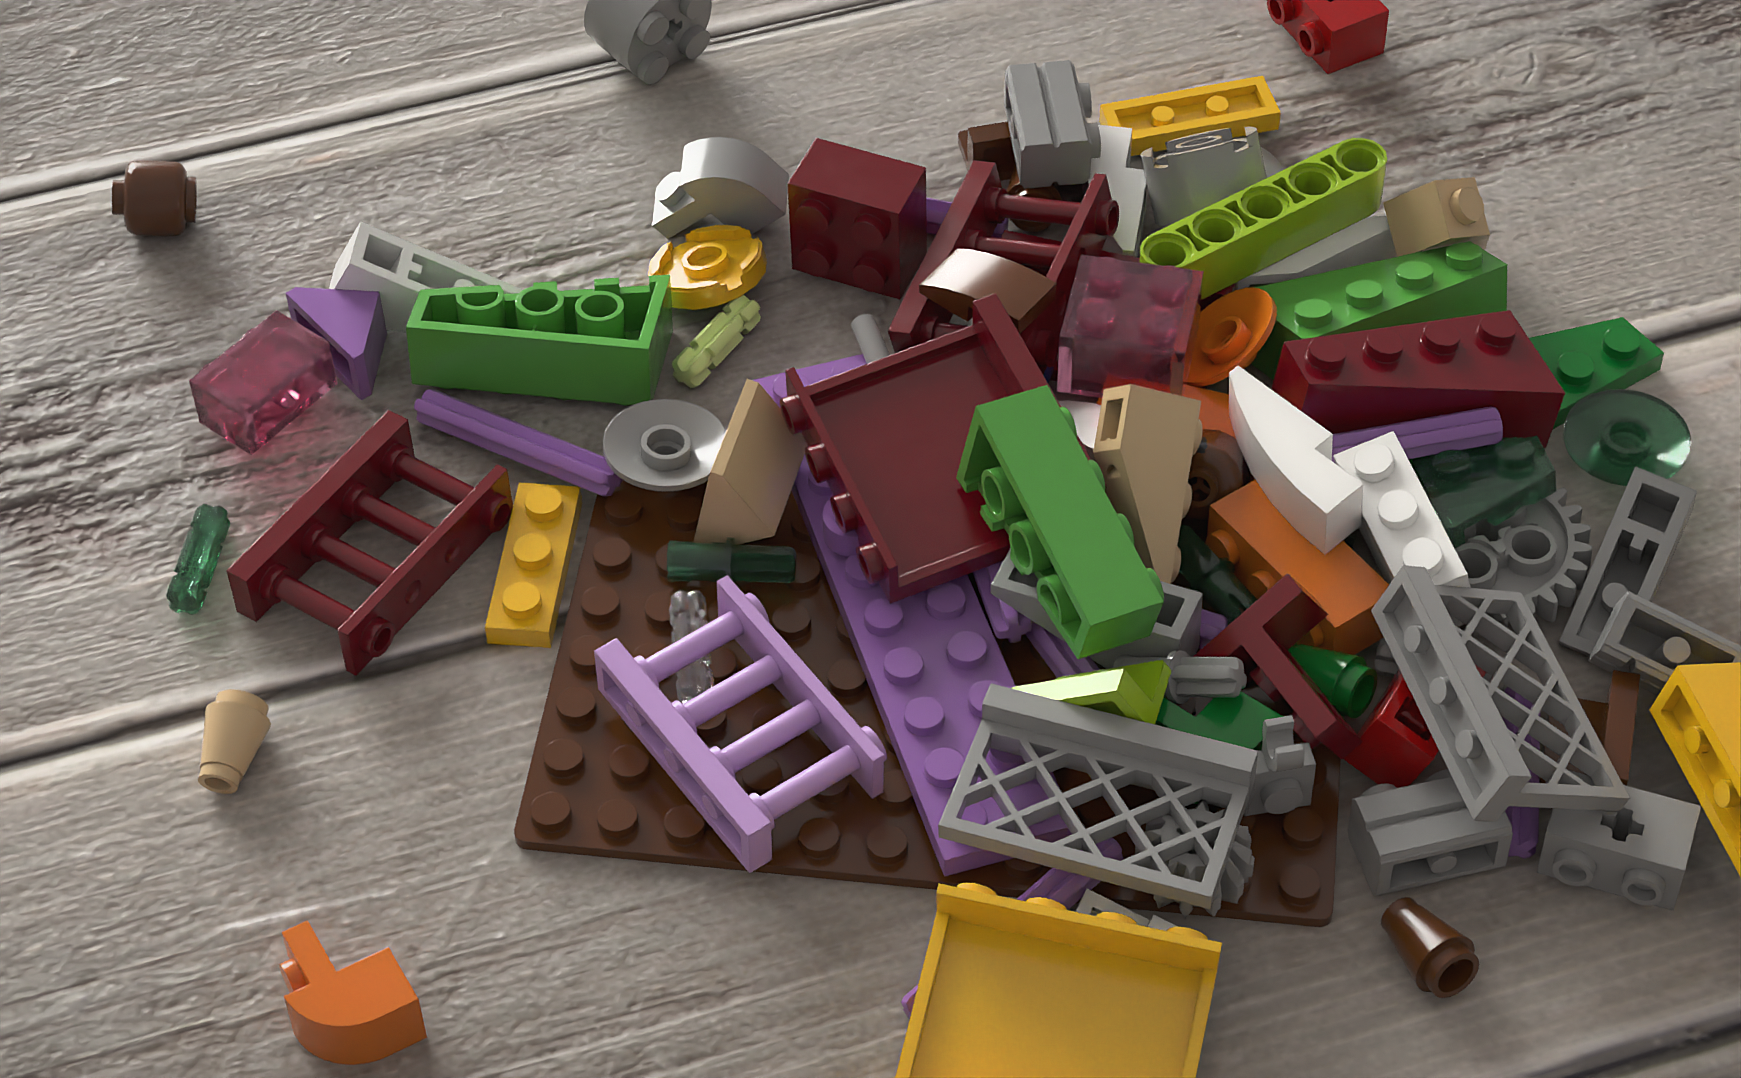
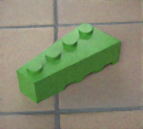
(1383, 294)
(544, 340)
(1059, 521)

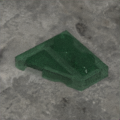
(1485, 482)

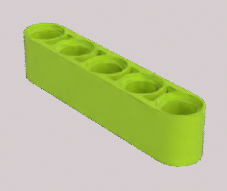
(1274, 216)

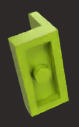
(1125, 691)

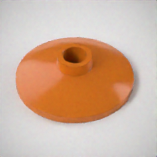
(1231, 334)

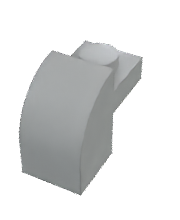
(724, 180)

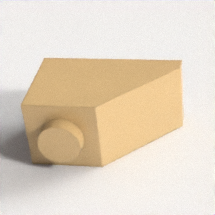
(1437, 216)

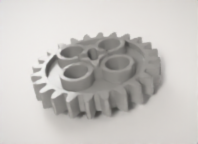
(1534, 552)

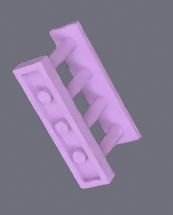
(709, 774)

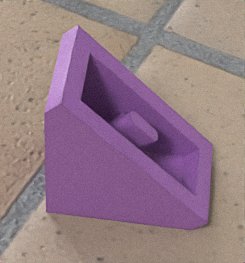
(351, 324)

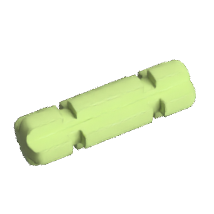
(716, 341)

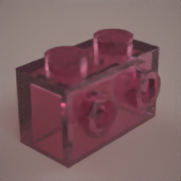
(263, 382)

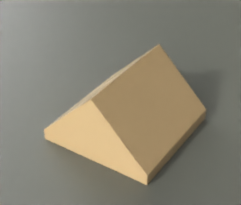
(750, 472)

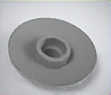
(663, 444)

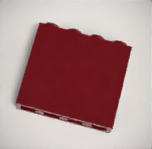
(894, 444)

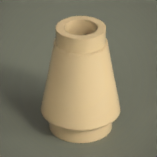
(231, 737)

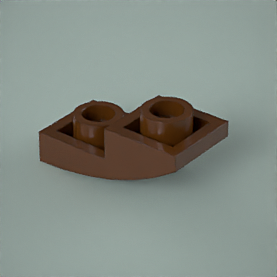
(977, 274)

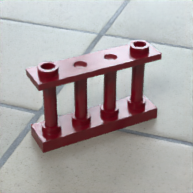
(970, 225)
(348, 494)

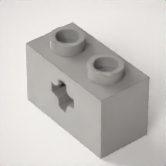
(1626, 851)

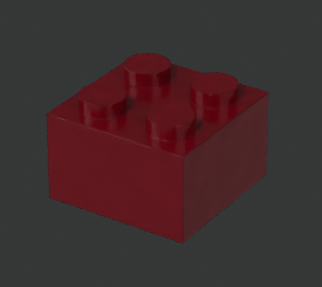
(858, 218)

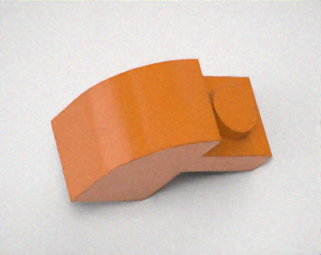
(348, 1012)

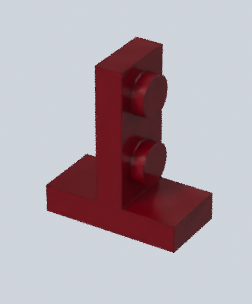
(1263, 642)

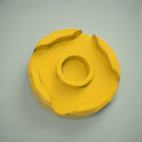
(711, 266)

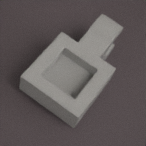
(1283, 770)

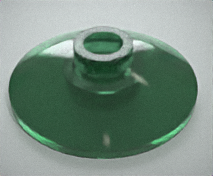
(1626, 430)

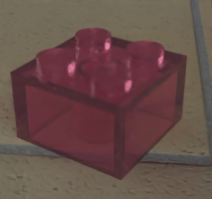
(1129, 327)

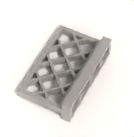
(1467, 710)
(1114, 754)

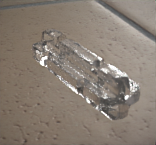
(687, 616)

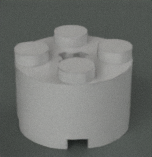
(649, 33)
(1201, 172)

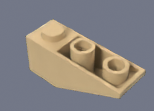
(1145, 460)

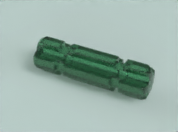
(198, 559)

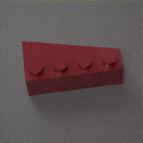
(1422, 373)

